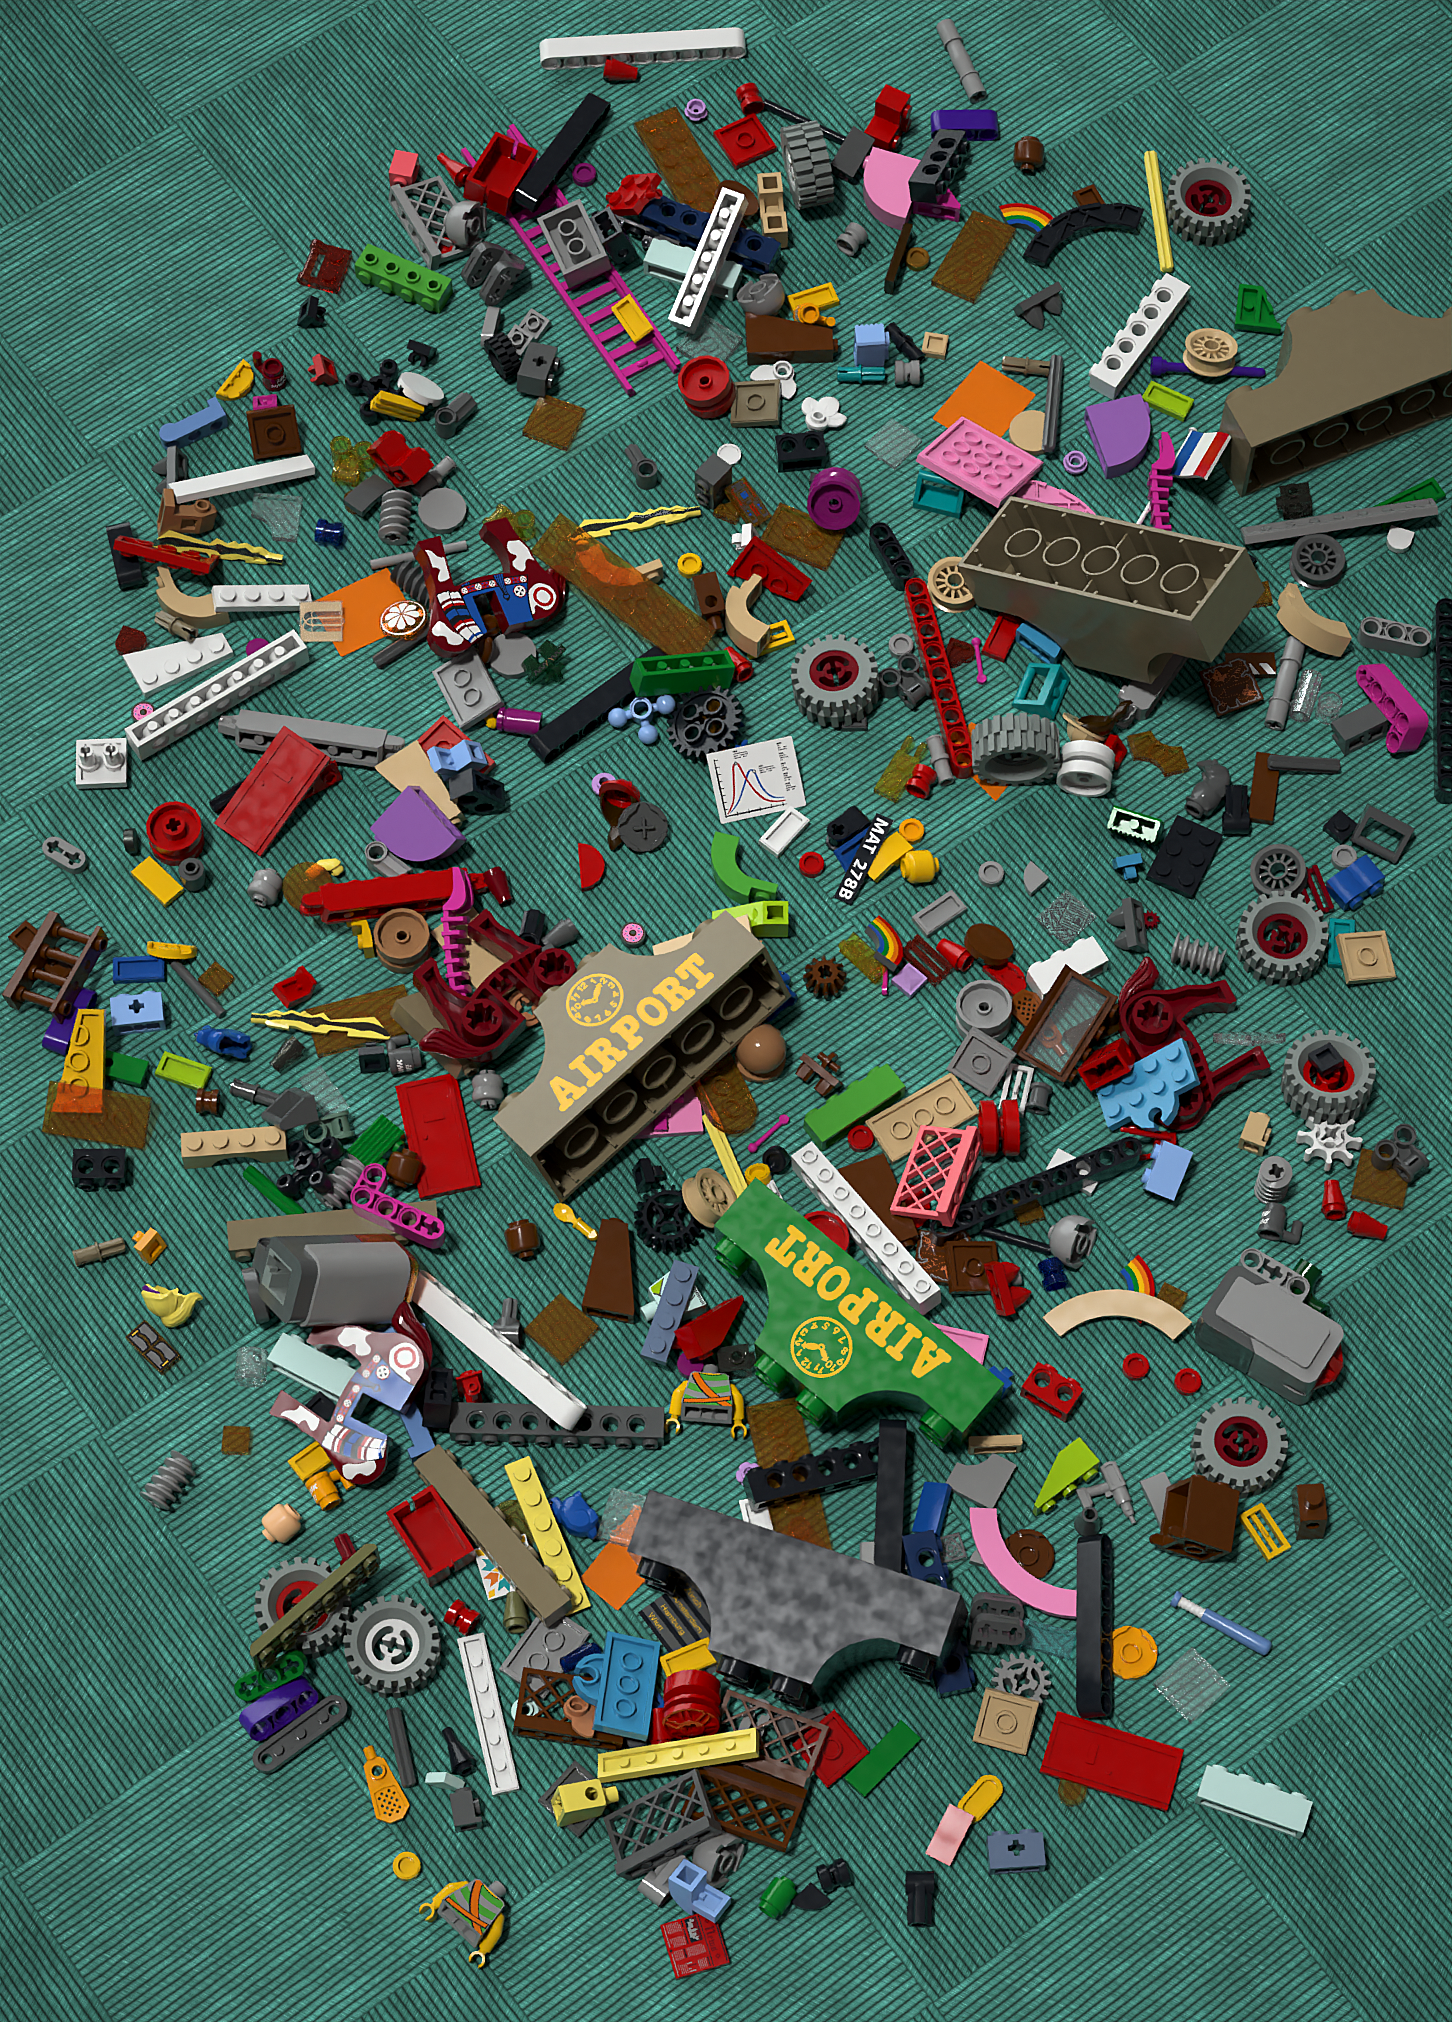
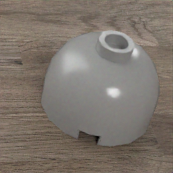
(465, 223)
(762, 297)
(1072, 1238)
(718, 1857)

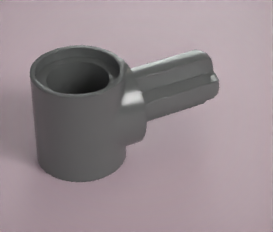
(640, 466)
(508, 1323)
(787, 1725)

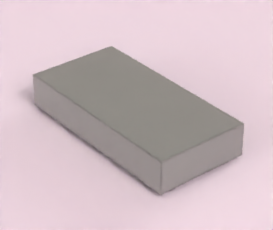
(939, 914)

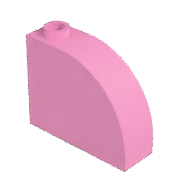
(887, 186)

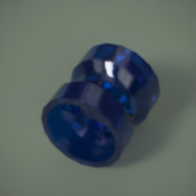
(329, 532)
(1053, 1274)

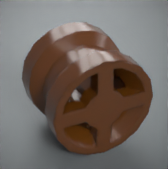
(208, 1101)

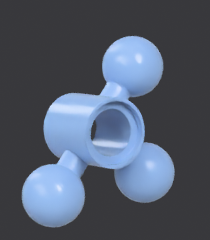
(647, 733)

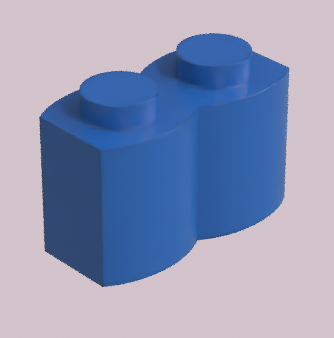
(1355, 883)

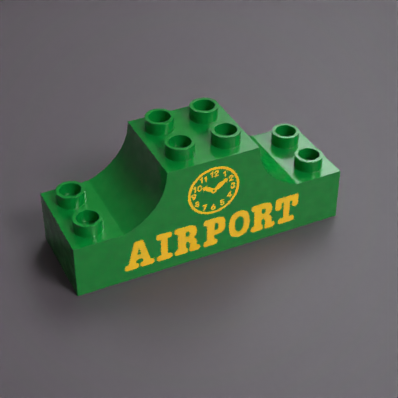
(843, 1332)

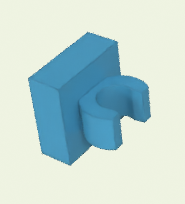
(1127, 864)

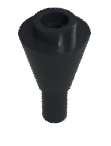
(460, 1758)

